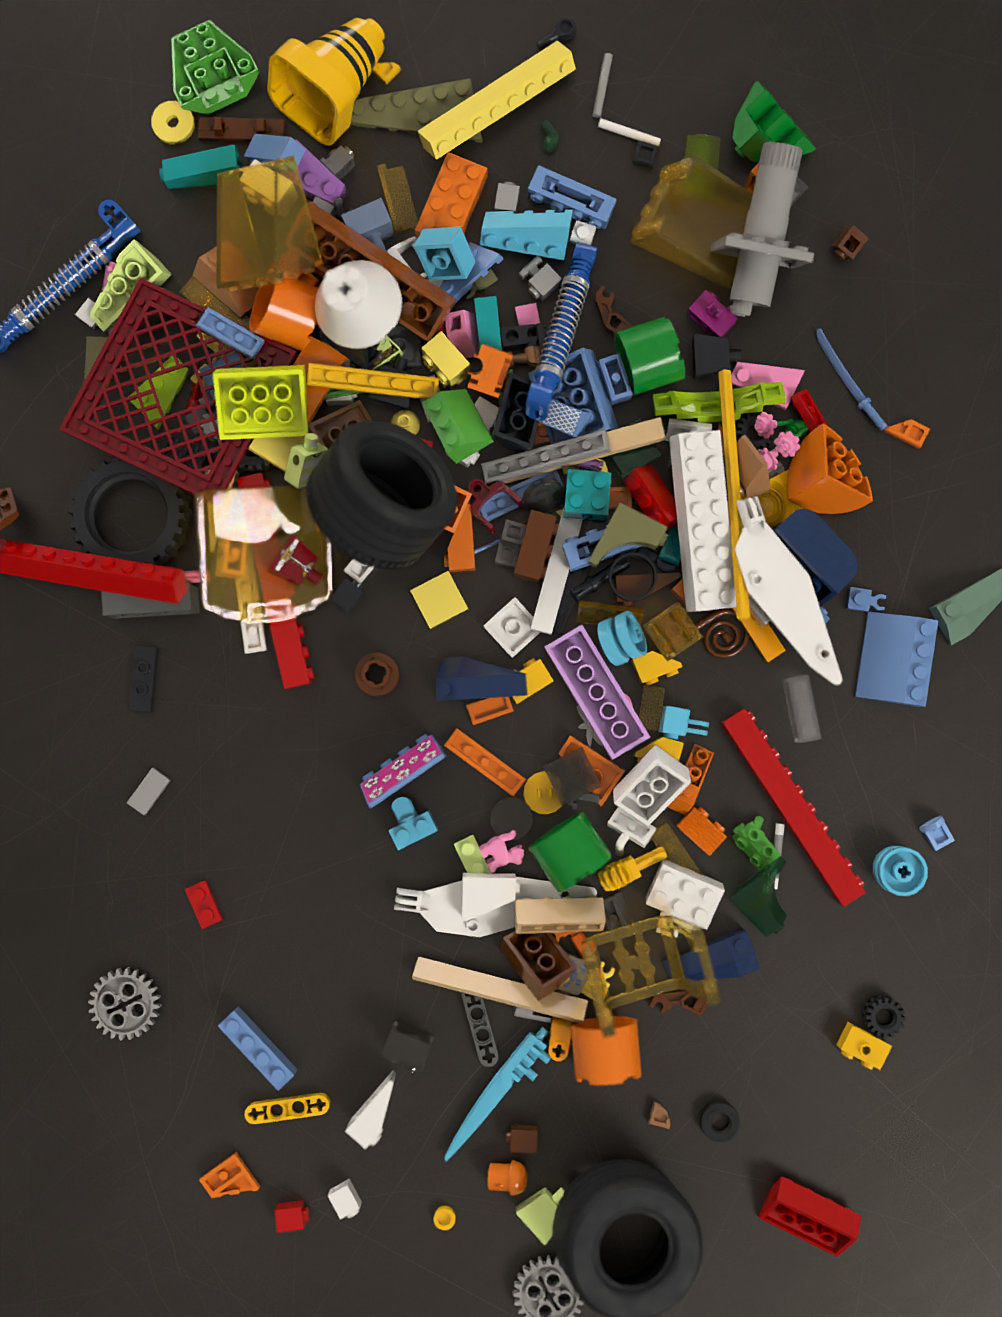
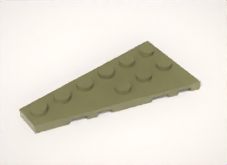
(411, 108)

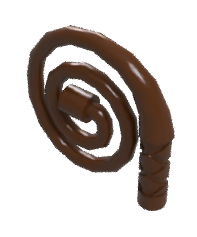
(715, 614)

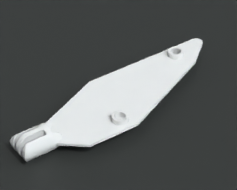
(783, 590)
(444, 906)

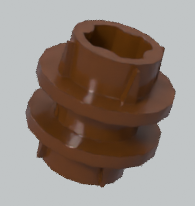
(364, 668)

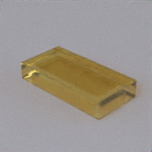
(651, 707)

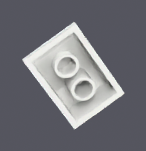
(368, 1120)

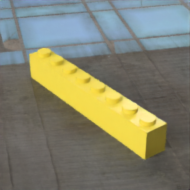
(496, 100)

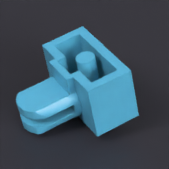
(675, 723)
(411, 825)

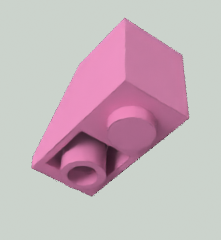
(462, 332)

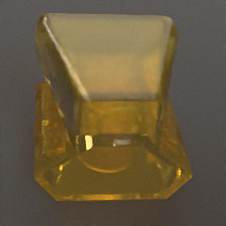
(672, 631)

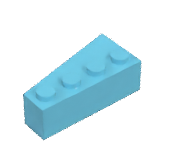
(528, 232)

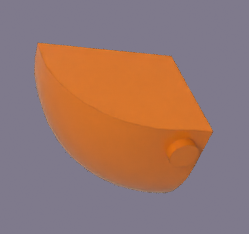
(827, 475)

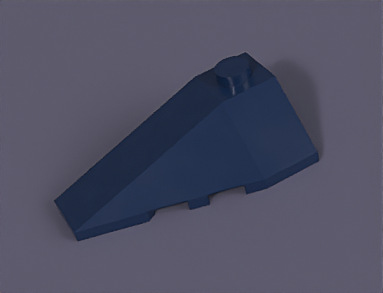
(472, 679)
(729, 957)

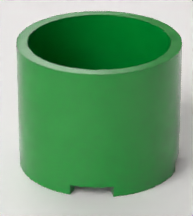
(650, 355)
(570, 852)

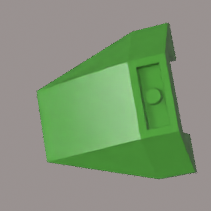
(210, 69)

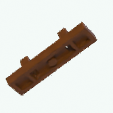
(238, 128)

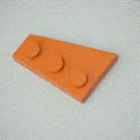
(606, 770)

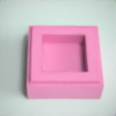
(527, 314)

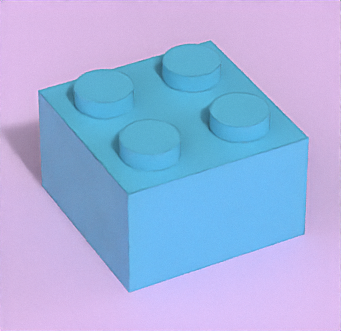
(444, 253)

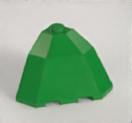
(765, 121)

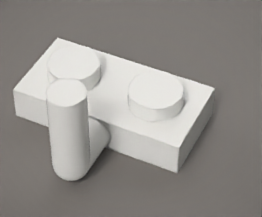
(629, 828)

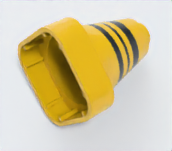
(322, 79)

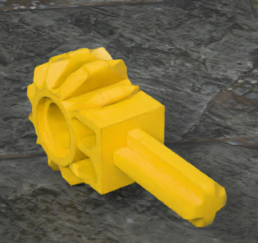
(626, 870)

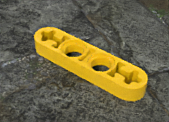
(287, 1106)

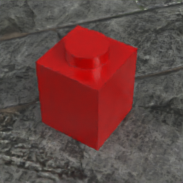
(291, 1216)

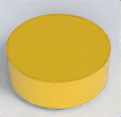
(444, 1217)

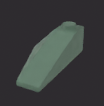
(968, 608)

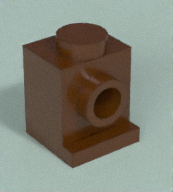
(855, 240)

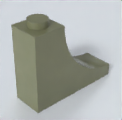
(626, 529)

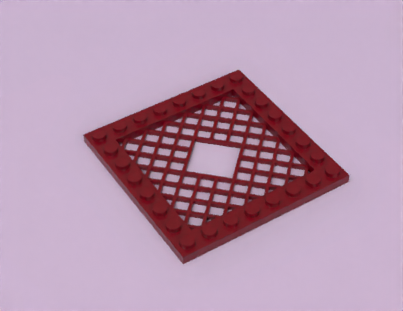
(107, 366)

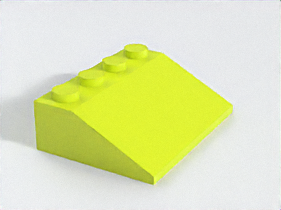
(261, 402)

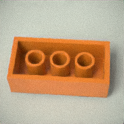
(453, 194)

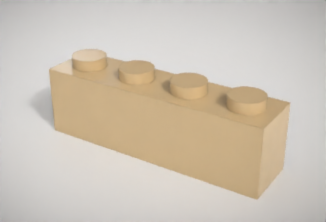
(559, 915)

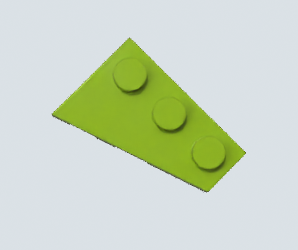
(166, 388)

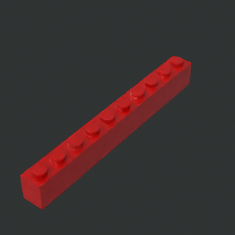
(92, 571)
(286, 634)
(792, 807)

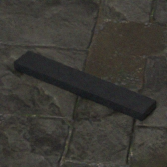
(574, 579)

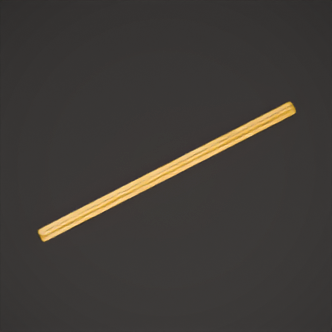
(733, 488)

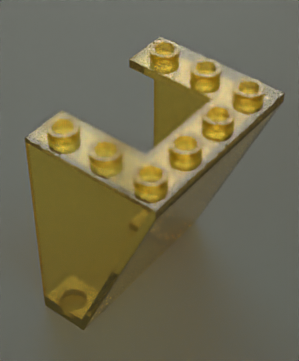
(686, 223)
(263, 226)

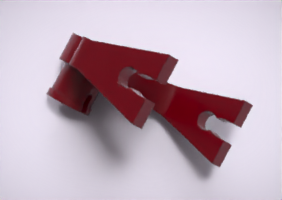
(484, 495)

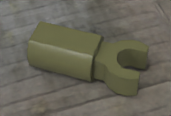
(482, 283)

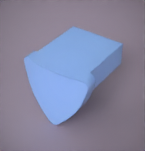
(937, 833)

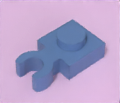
(861, 600)

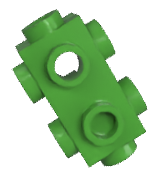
(754, 843)

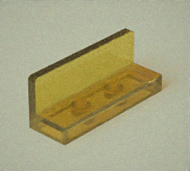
(398, 198)

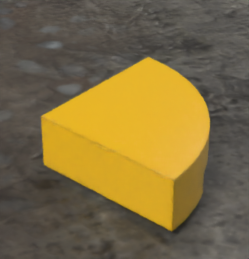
(386, 71)

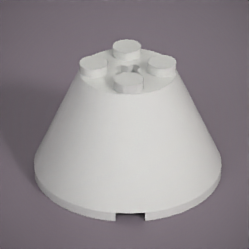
(358, 304)

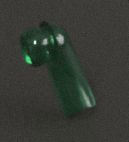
(552, 136)

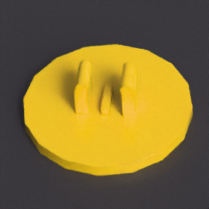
(540, 794)

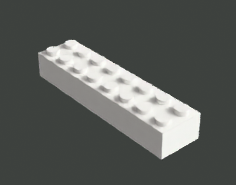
(702, 520)

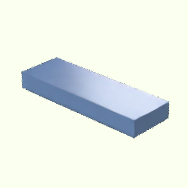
(230, 333)

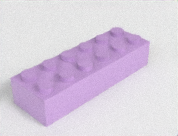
(596, 692)

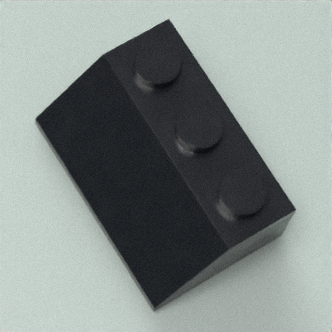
(512, 425)

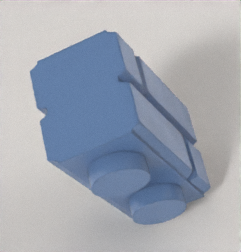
(615, 379)

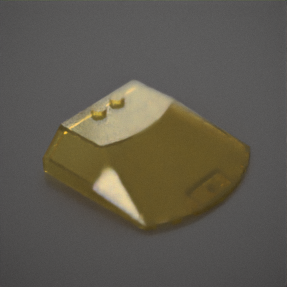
(239, 540)

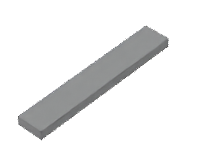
(546, 457)

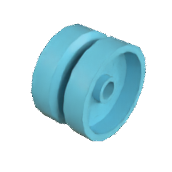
(622, 638)
(912, 874)

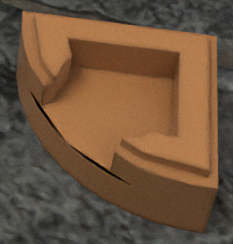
(659, 1116)

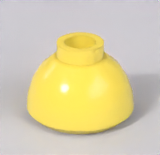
(406, 420)

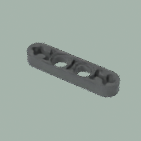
(477, 1024)

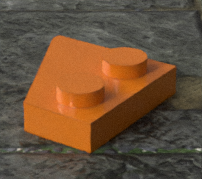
(229, 1178)

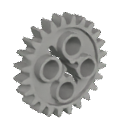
(133, 1020)
(532, 1301)

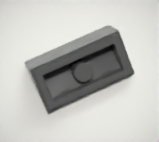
(616, 911)

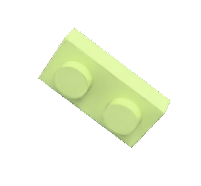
(471, 855)

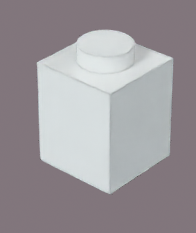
(345, 1199)

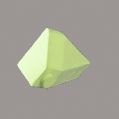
(131, 265)

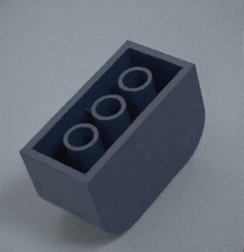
(819, 552)

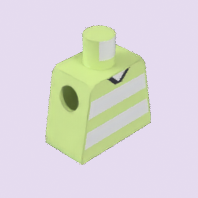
(303, 460)

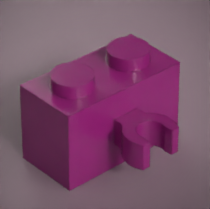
(711, 315)

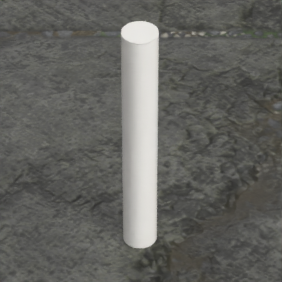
(631, 133)

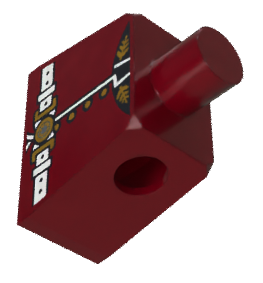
(295, 563)

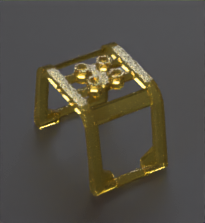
(705, 990)

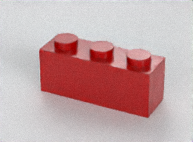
(652, 495)

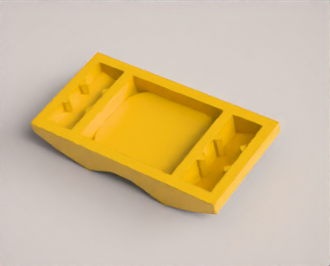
(775, 501)

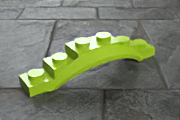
(707, 406)

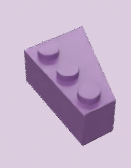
(319, 180)

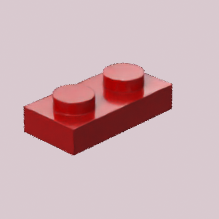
(808, 410)
(204, 904)

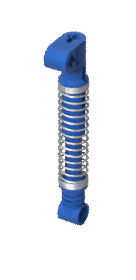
(71, 274)
(549, 372)

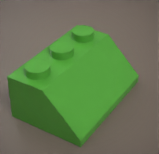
(457, 423)

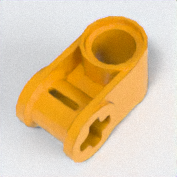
(559, 1035)

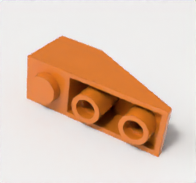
(698, 764)

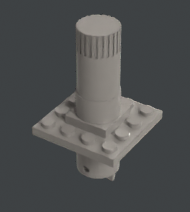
(763, 242)

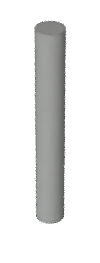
(602, 85)

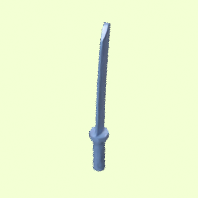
(864, 403)

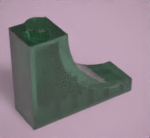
(758, 899)

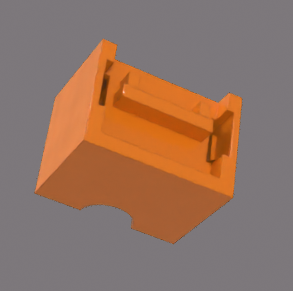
(494, 370)

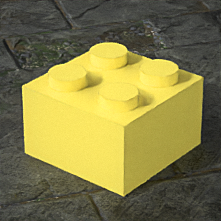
(445, 360)

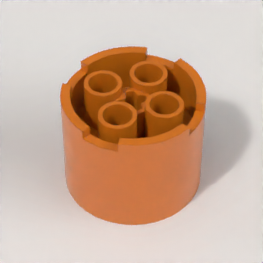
(285, 312)
(606, 1058)

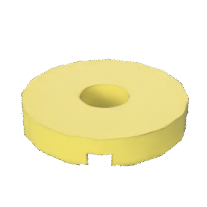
(172, 135)

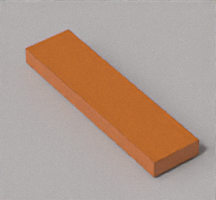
(485, 762)

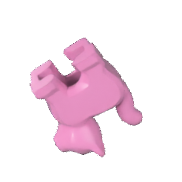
(500, 855)

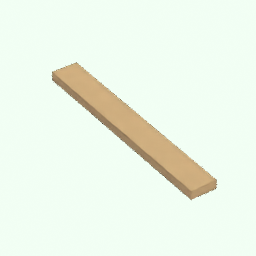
(620, 441)
(498, 989)

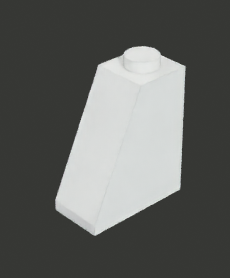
(487, 892)

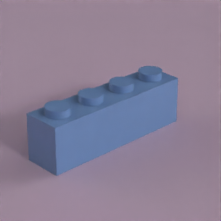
(258, 1048)

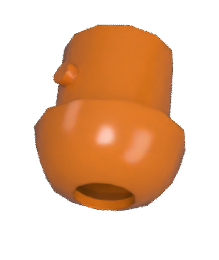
(507, 1177)

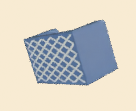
(567, 419)

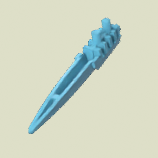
(513, 1069)

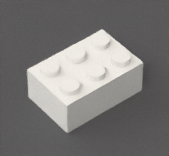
(651, 785)
(684, 893)

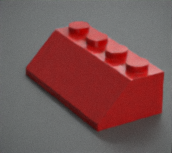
(810, 1217)

